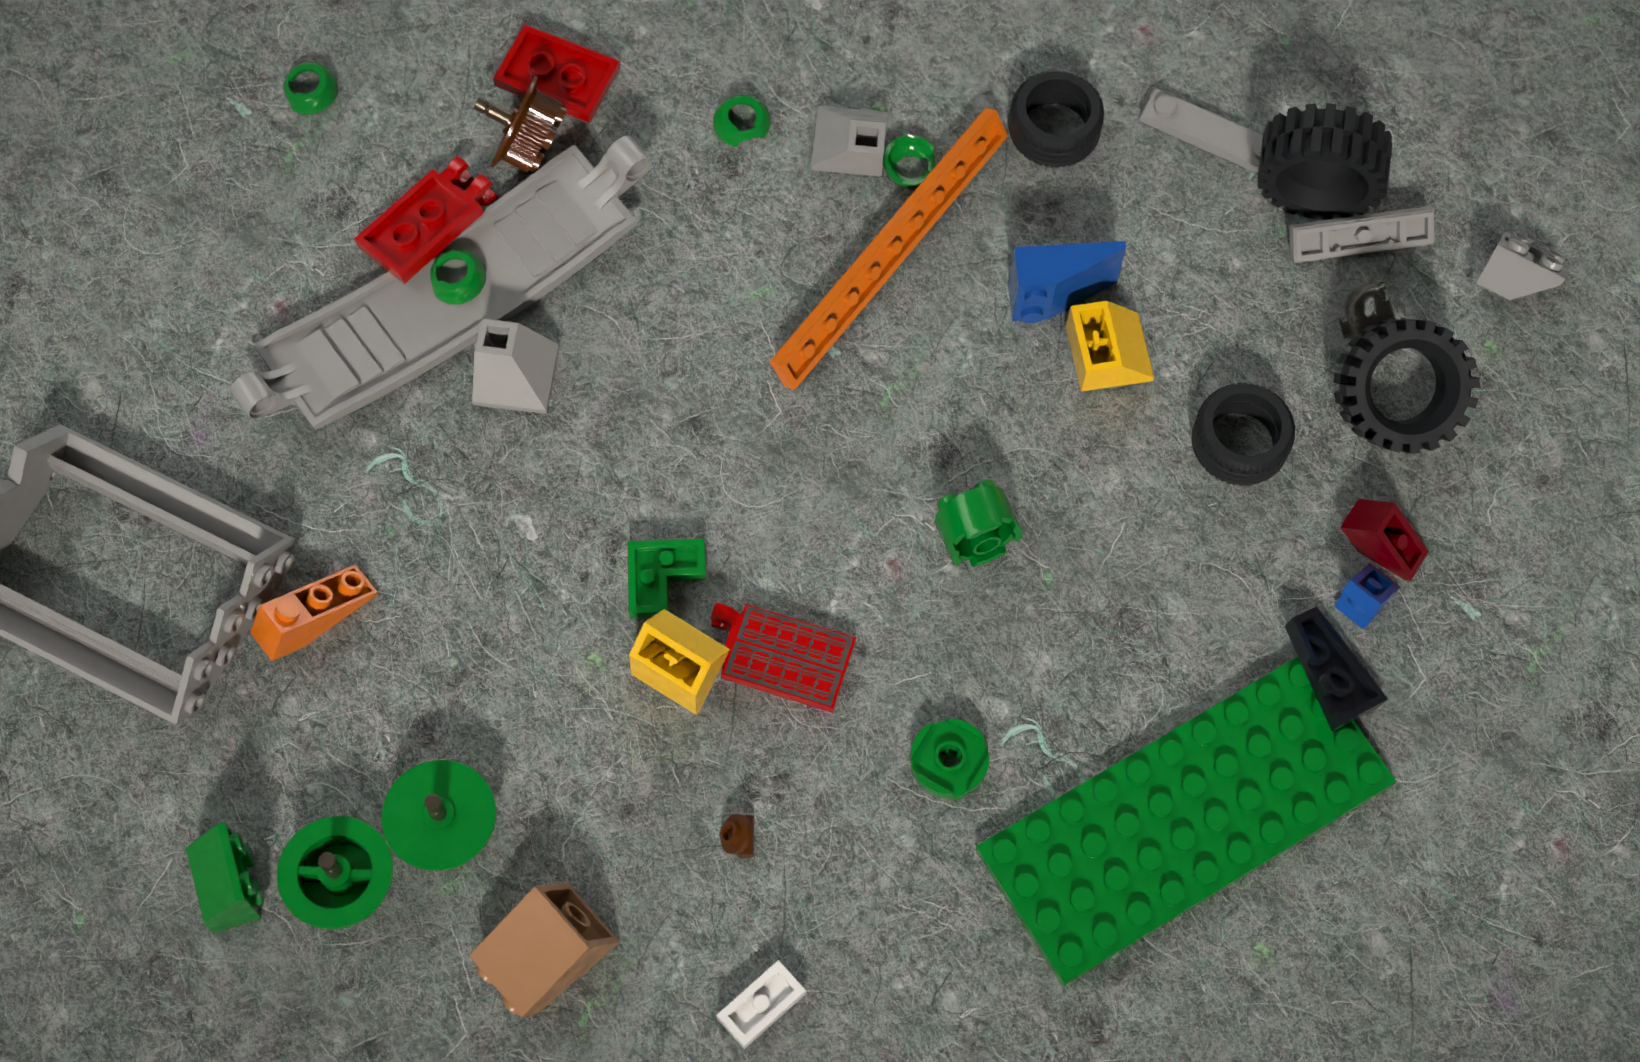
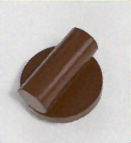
(738, 835)

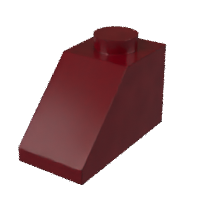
(1385, 537)

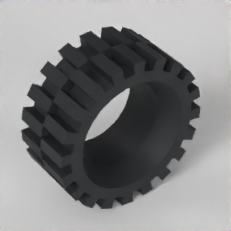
(1325, 161)
(1450, 394)

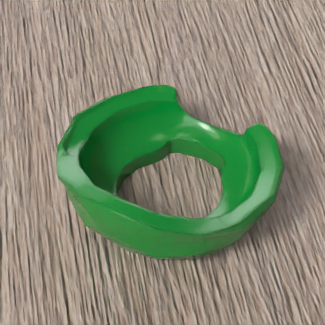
(316, 100)
(728, 132)
(908, 146)
(468, 287)

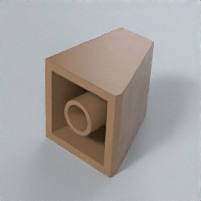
(542, 948)

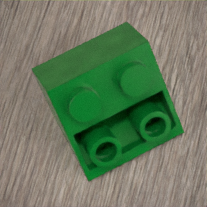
(223, 879)

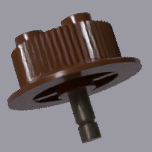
(525, 128)

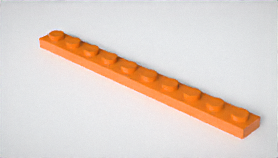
(888, 249)

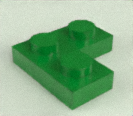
(656, 563)

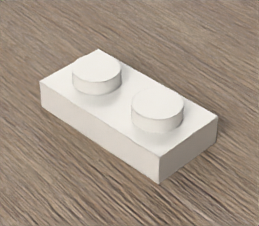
(761, 1004)

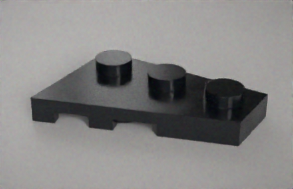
(1333, 670)

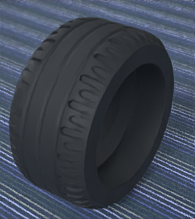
(1061, 89)
(1257, 403)

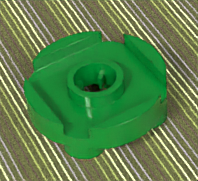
(971, 753)

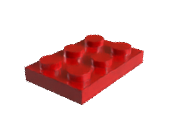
(563, 69)

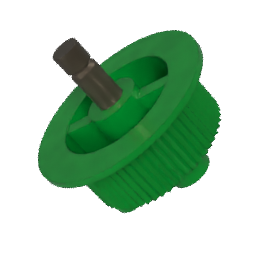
(334, 872)

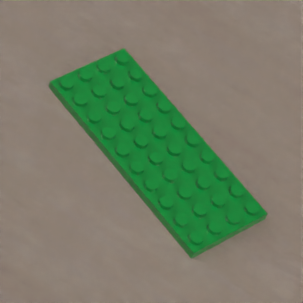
(1180, 820)

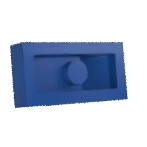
(1366, 595)

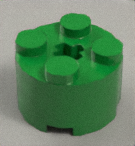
(977, 524)

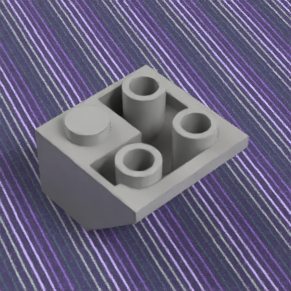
(849, 141)
(1522, 269)
(513, 367)

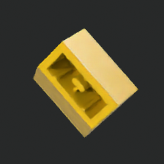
(1107, 346)
(677, 660)

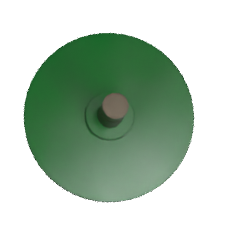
(438, 815)

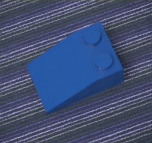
(1054, 277)

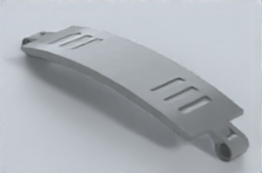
(401, 330)

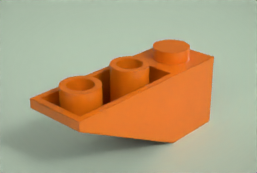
(309, 611)

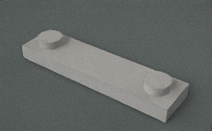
(1203, 129)
(1361, 234)

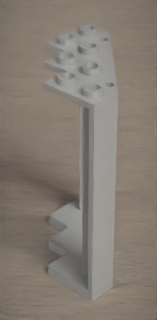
(93, 656)

